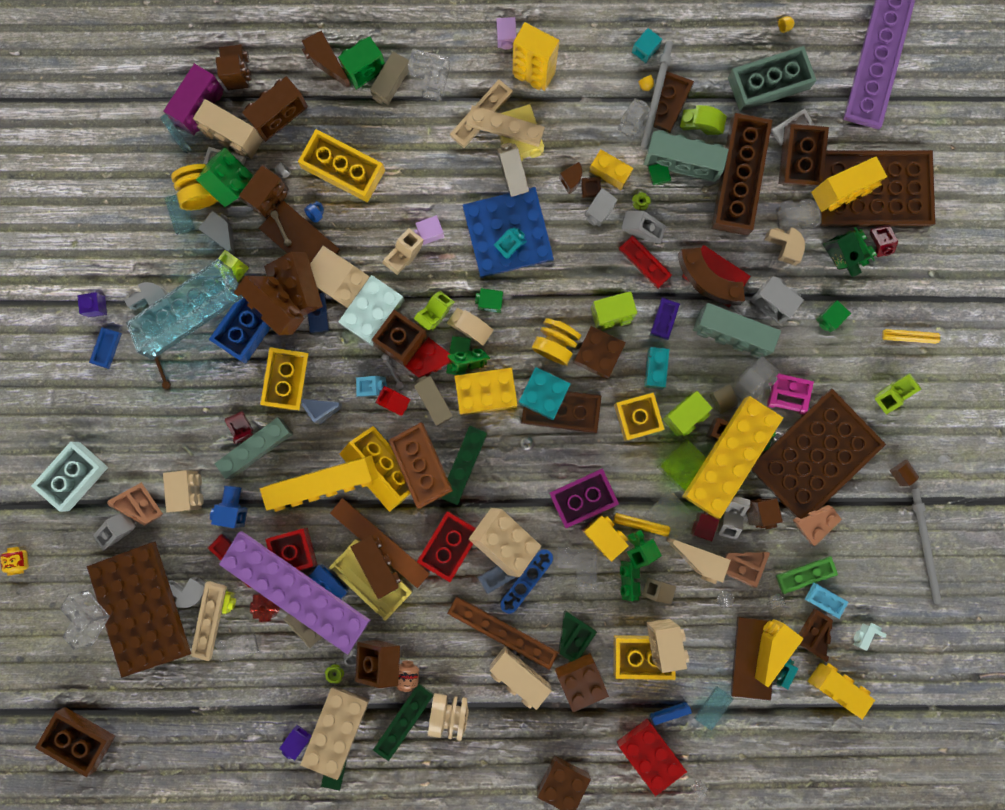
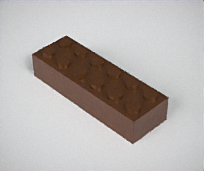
(742, 174)

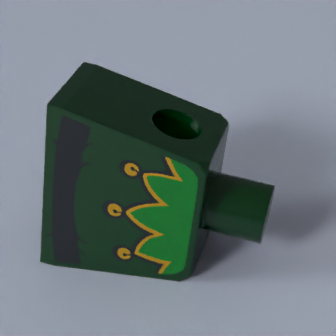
(845, 252)

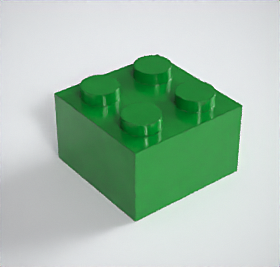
(362, 62)
(224, 177)

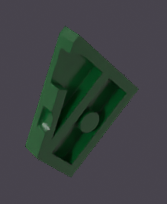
(574, 637)

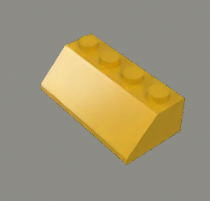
(391, 485)

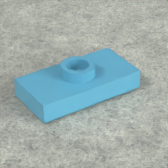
(826, 600)

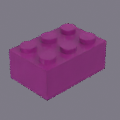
(190, 95)
(583, 498)

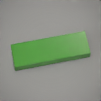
(806, 575)

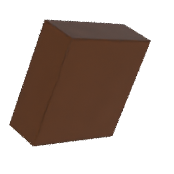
(590, 187)

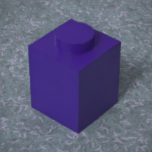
(92, 305)
(295, 742)

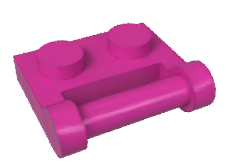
(794, 388)

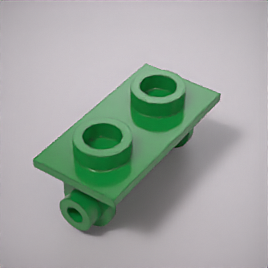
(867, 251)
(476, 359)
(629, 590)

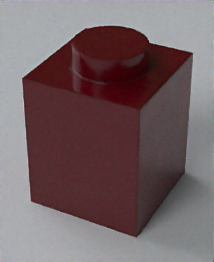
(705, 526)

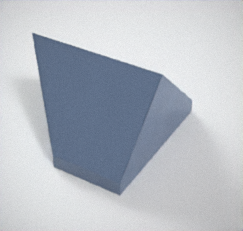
(320, 410)

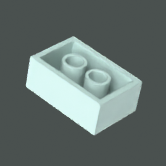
(371, 309)
(69, 476)

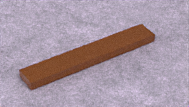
(364, 528)
(503, 632)

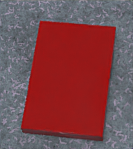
(722, 267)

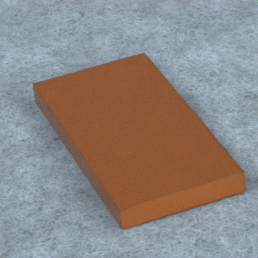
(420, 465)

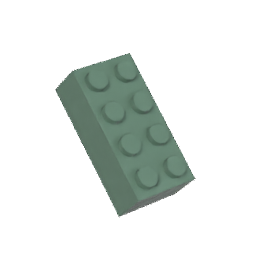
(771, 78)
(686, 155)
(736, 331)

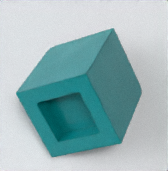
(646, 45)

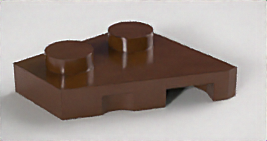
(817, 634)

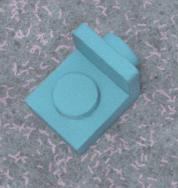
(369, 385)

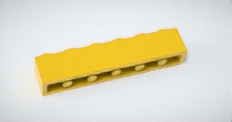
(318, 483)

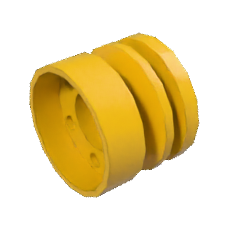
(191, 193)
(557, 339)

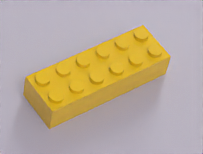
(732, 457)

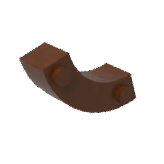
(706, 281)

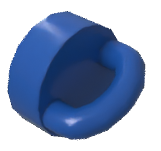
(313, 212)

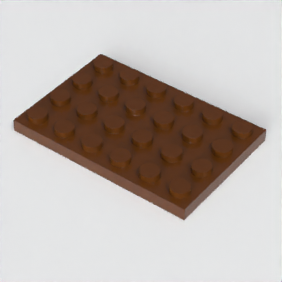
(901, 200)
(817, 455)
(141, 609)

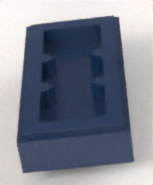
(318, 319)

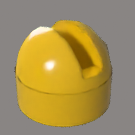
(786, 24)
(646, 83)

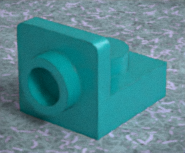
(510, 242)
(787, 674)

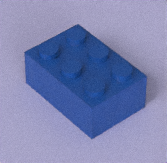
(240, 331)

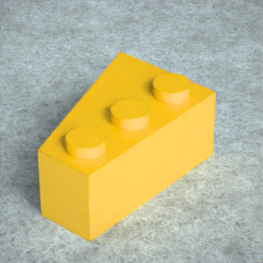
(841, 689)

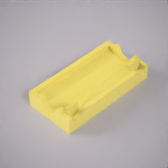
(352, 574)

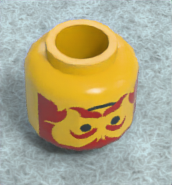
(14, 561)

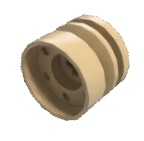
(447, 717)

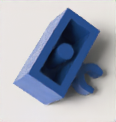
(328, 581)

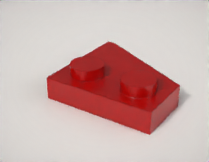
(428, 359)

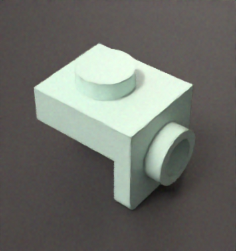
(865, 635)

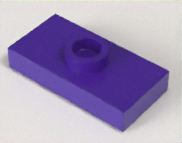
(665, 318)

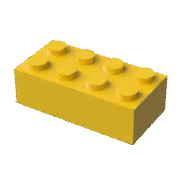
(534, 56)
(341, 165)

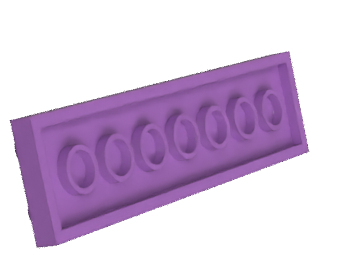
(878, 62)
(294, 592)

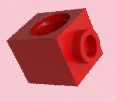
(392, 400)

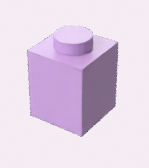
(506, 32)
(429, 230)

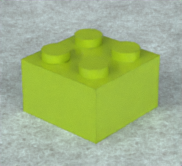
(613, 311)
(688, 413)

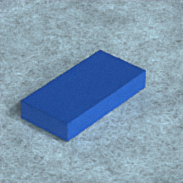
(105, 348)
(670, 713)

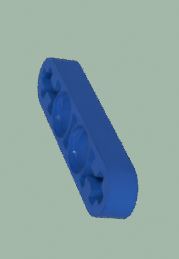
(524, 579)

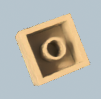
(182, 491)

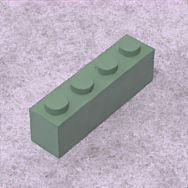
(253, 448)

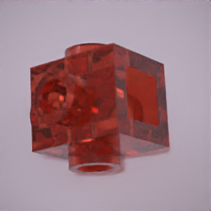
(258, 610)

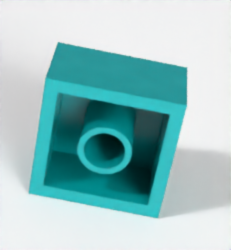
(544, 393)

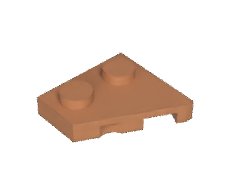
(136, 504)
(818, 524)
(747, 566)

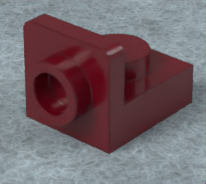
(884, 240)

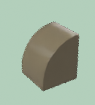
(724, 399)
(659, 591)

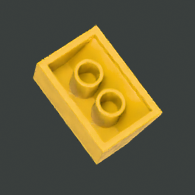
(284, 379)

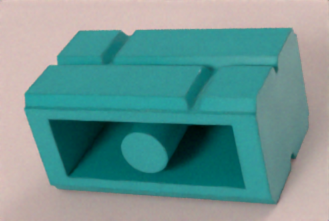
(656, 368)

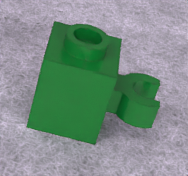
(643, 552)

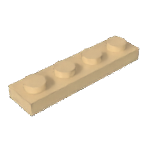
(492, 101)
(505, 126)
(208, 621)

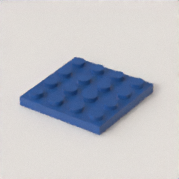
(492, 217)

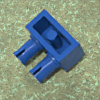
(229, 512)

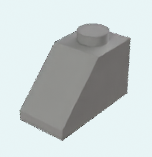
(600, 208)
(643, 226)
(219, 230)
(114, 530)

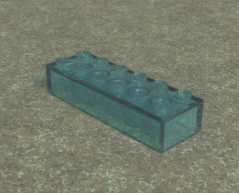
(184, 310)

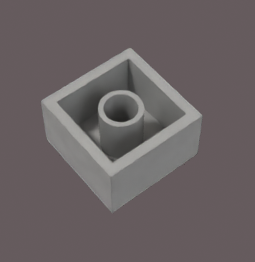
(777, 299)

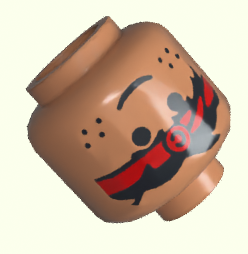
(408, 676)

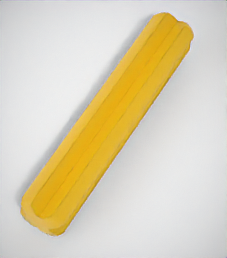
(911, 336)
(641, 524)

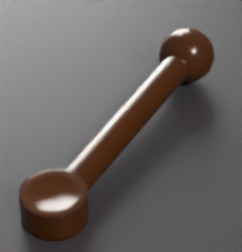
(166, 385)

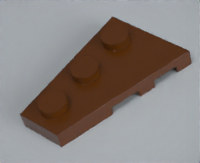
(671, 102)

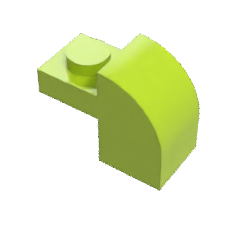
(706, 118)
(434, 311)
(896, 392)

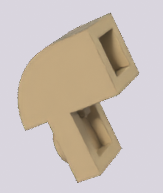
(791, 242)
(405, 251)
(470, 325)

